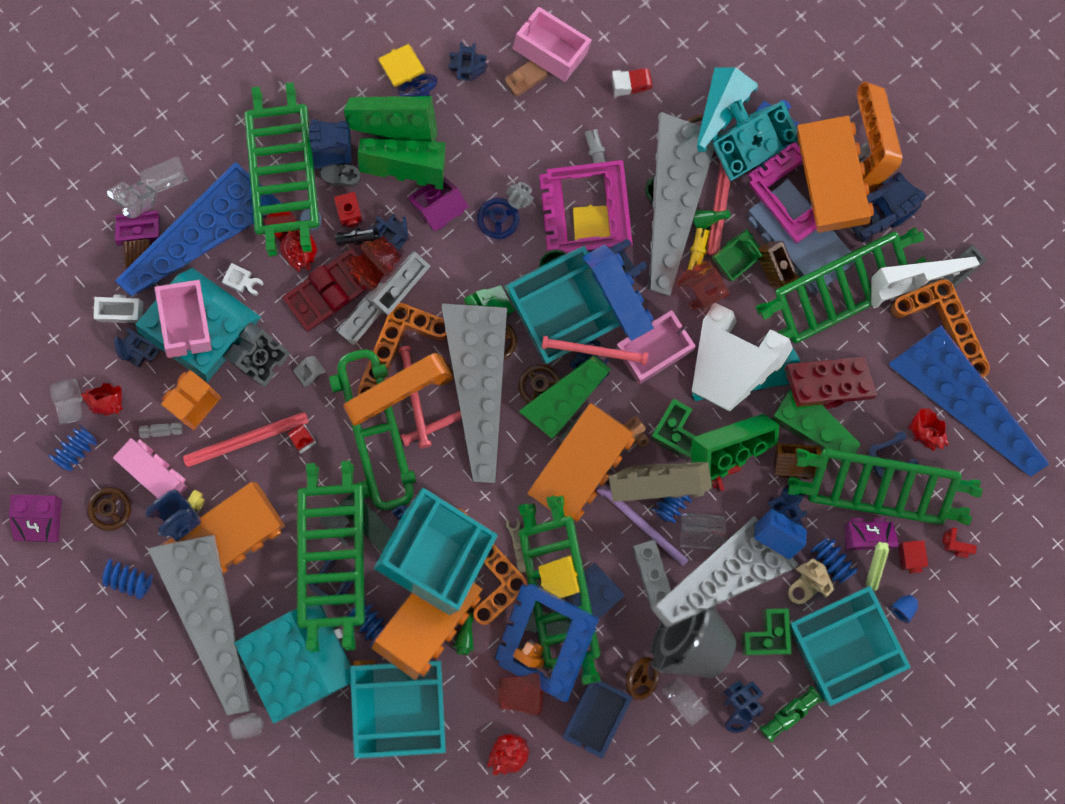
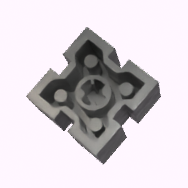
(257, 355)

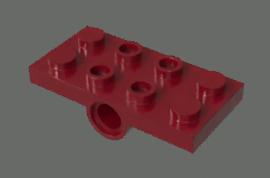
(324, 292)
(830, 382)

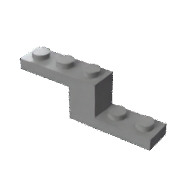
(383, 298)

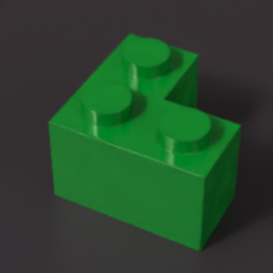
(670, 432)
(774, 639)

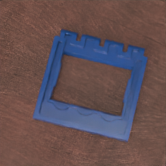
(572, 651)

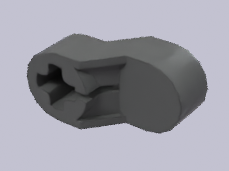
(341, 175)

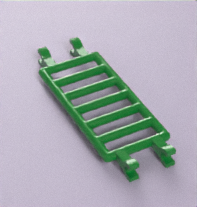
(307, 165)
(780, 303)
(946, 511)
(559, 520)
(348, 623)

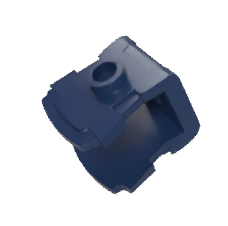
(176, 513)

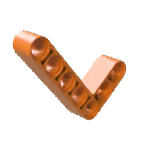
(881, 135)
(949, 321)
(392, 345)
(429, 370)
(504, 588)

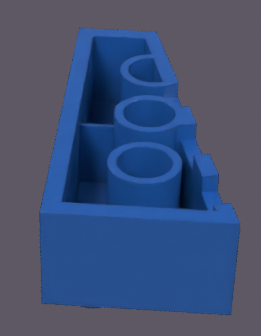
(619, 291)

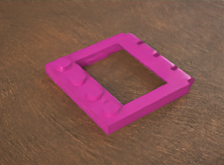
(776, 169)
(616, 205)

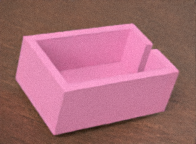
(551, 44)
(183, 318)
(662, 345)
(149, 469)

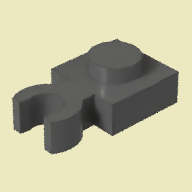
(336, 522)

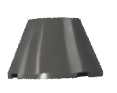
(694, 646)

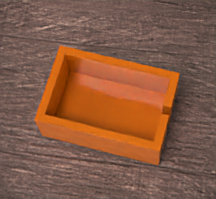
(191, 399)

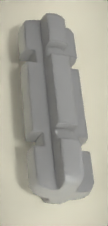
(160, 430)

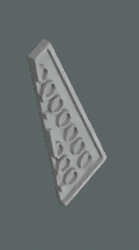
(675, 196)
(477, 360)
(727, 573)
(199, 593)

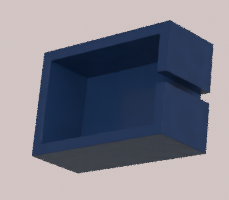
(597, 717)

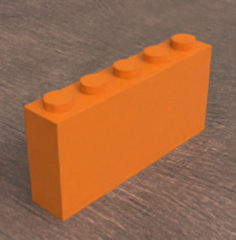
(834, 174)
(583, 461)
(239, 525)
(420, 631)

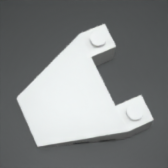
(731, 366)

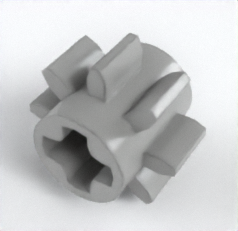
(519, 195)

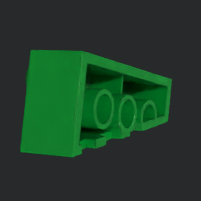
(393, 117)
(404, 160)
(560, 401)
(814, 426)
(734, 444)

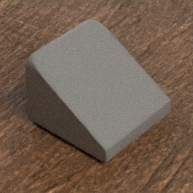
(309, 370)

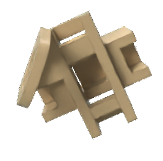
(813, 579)

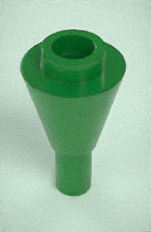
(706, 218)
(464, 640)

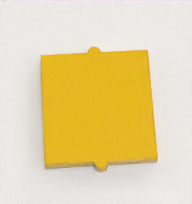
(401, 65)
(591, 222)
(559, 577)

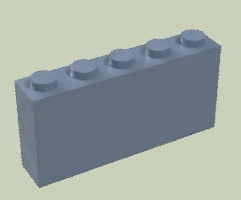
(809, 253)

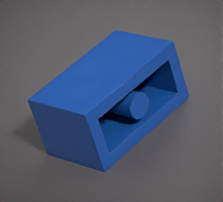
(780, 534)

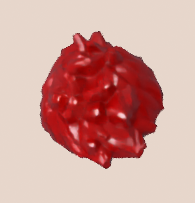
(293, 252)
(104, 399)
(929, 429)
(508, 754)

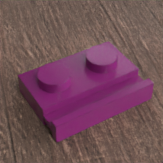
(139, 228)

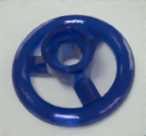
(419, 88)
(498, 234)

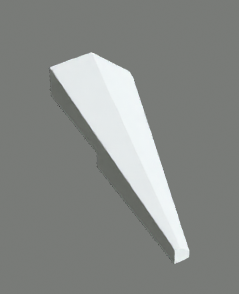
(900, 280)

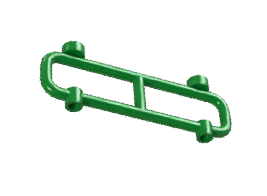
(341, 383)

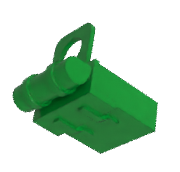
(737, 255)
(491, 298)

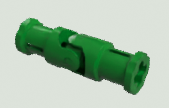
(787, 717)

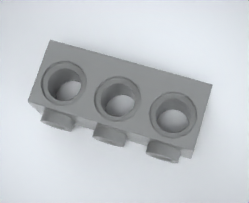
(651, 572)

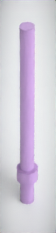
(641, 523)

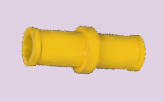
(698, 249)

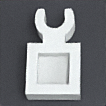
(240, 279)

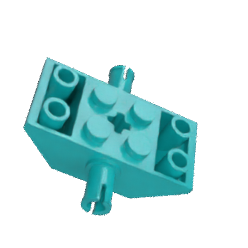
(754, 138)

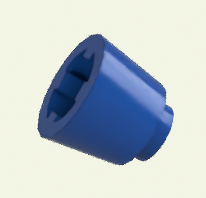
(905, 608)

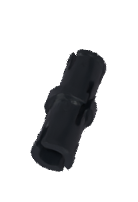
(364, 235)

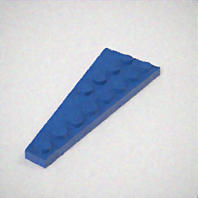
(211, 220)
(952, 382)

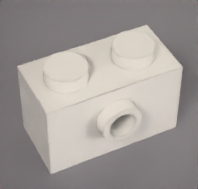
(118, 309)

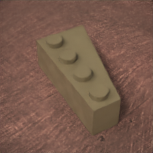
(660, 481)

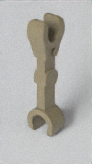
(514, 532)

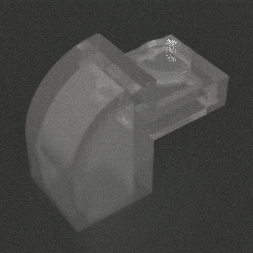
(134, 198)
(66, 399)
(684, 700)

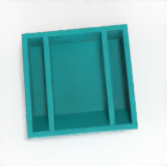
(561, 303)
(225, 323)
(436, 552)
(848, 646)
(286, 672)
(396, 712)

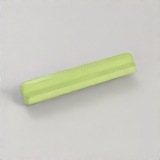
(877, 565)

